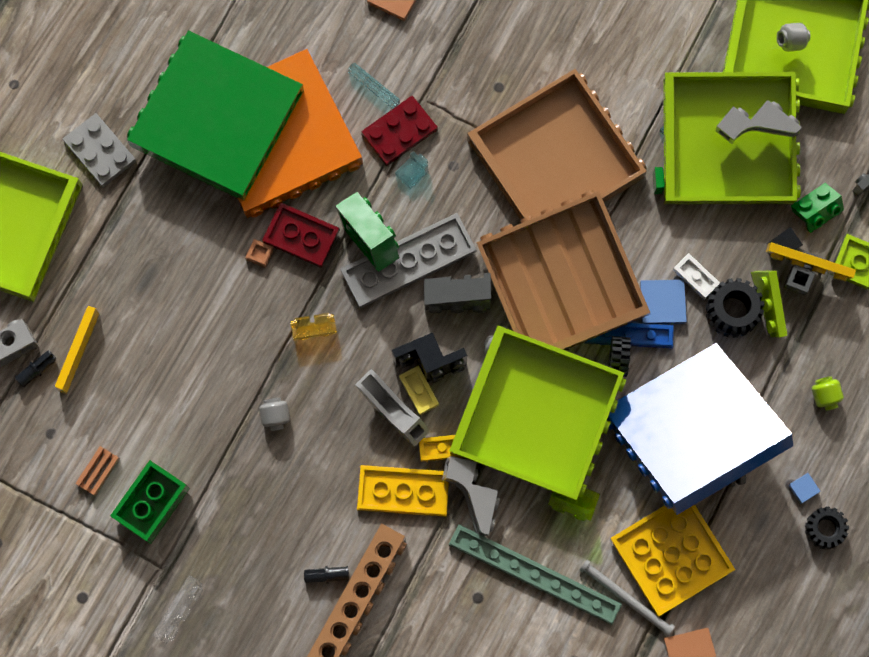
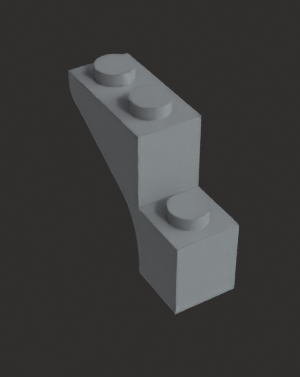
(768, 120)
(392, 408)
(480, 500)

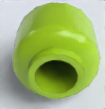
(827, 393)

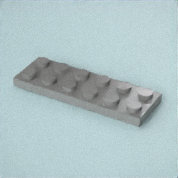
(419, 257)

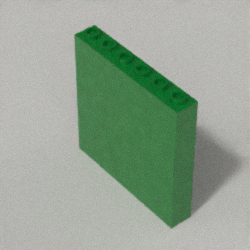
(215, 115)

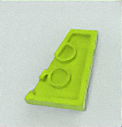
(773, 313)

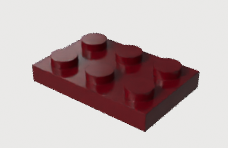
(399, 130)
(301, 235)

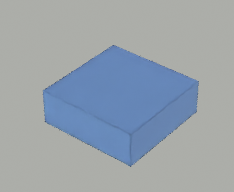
(804, 488)

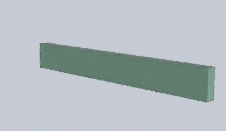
(535, 574)

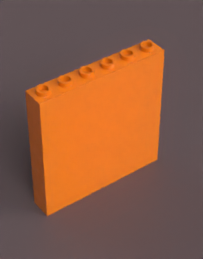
(311, 146)

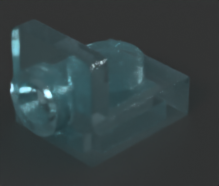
(413, 170)

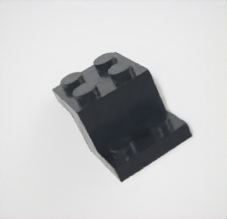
(429, 358)

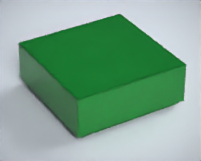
(658, 180)

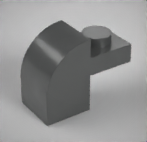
(800, 278)

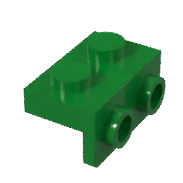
(818, 207)

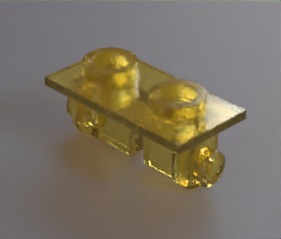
(304, 329)

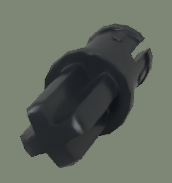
(35, 368)
(326, 574)

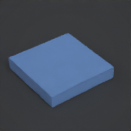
(664, 301)

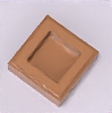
(259, 253)

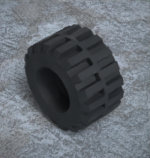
(739, 291)

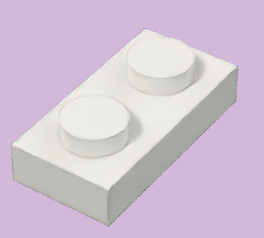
(696, 276)

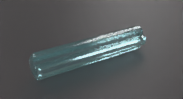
(373, 85)

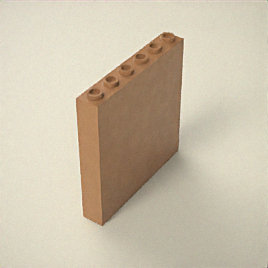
(556, 148)

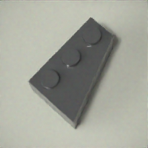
(458, 294)

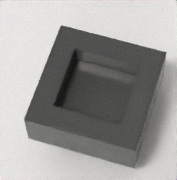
(862, 184)

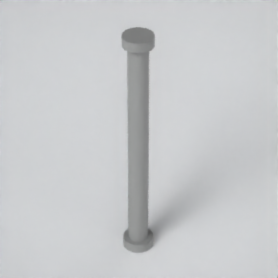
(628, 599)

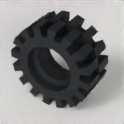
(620, 354)
(814, 533)

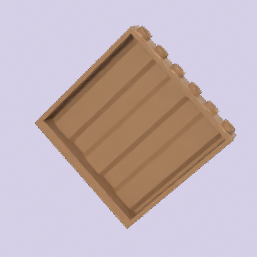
(564, 274)

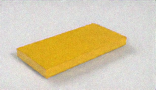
(402, 491)

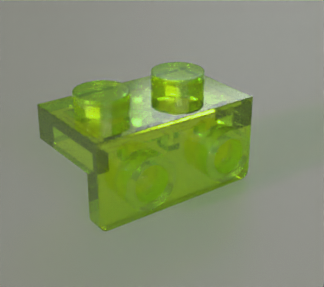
(582, 508)

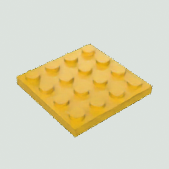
(672, 556)

